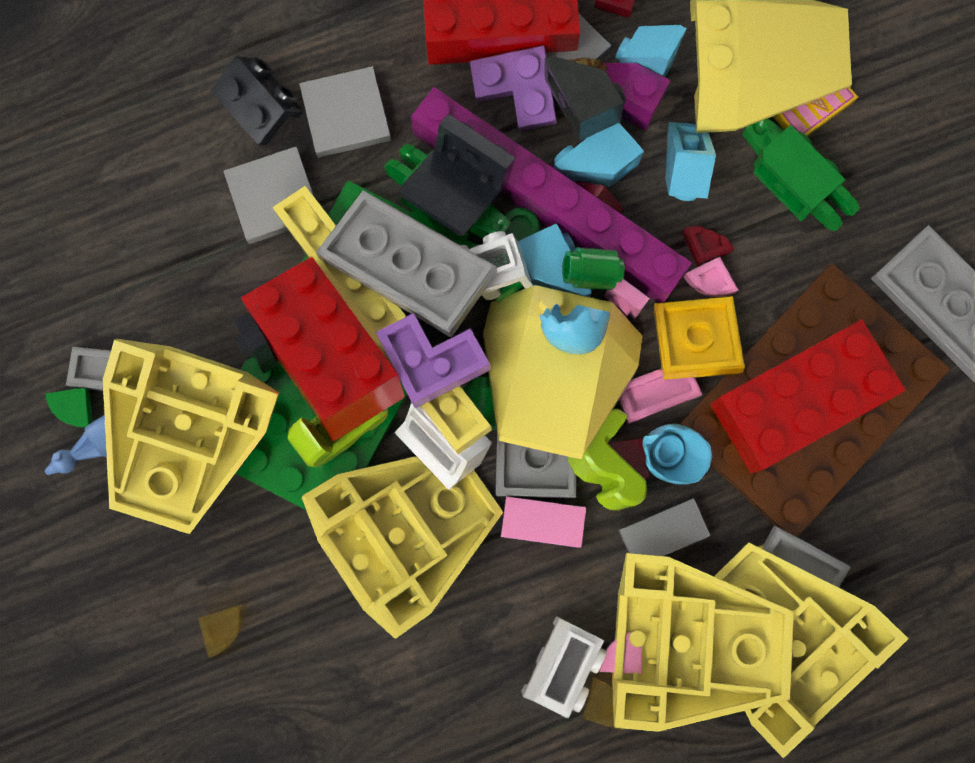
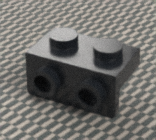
(256, 98)

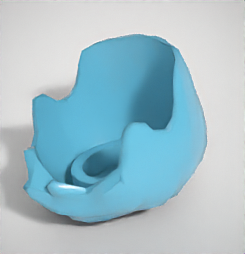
(578, 331)
(677, 454)

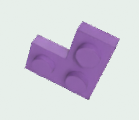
(517, 75)
(429, 370)

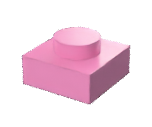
(627, 299)

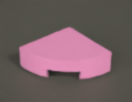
(711, 279)
(632, 657)

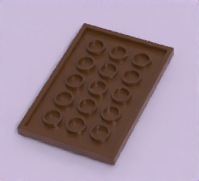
(807, 480)

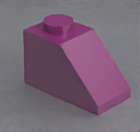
(642, 91)

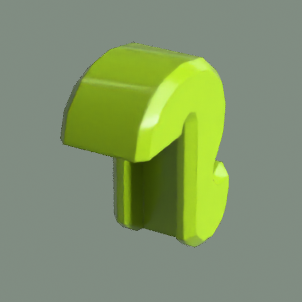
(315, 444)
(604, 466)

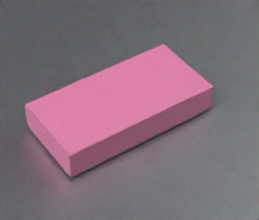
(652, 394)
(543, 522)

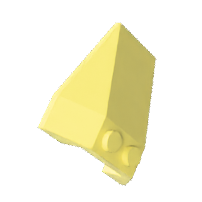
(766, 58)
(548, 395)
(177, 430)
(400, 535)
(833, 642)
(702, 646)

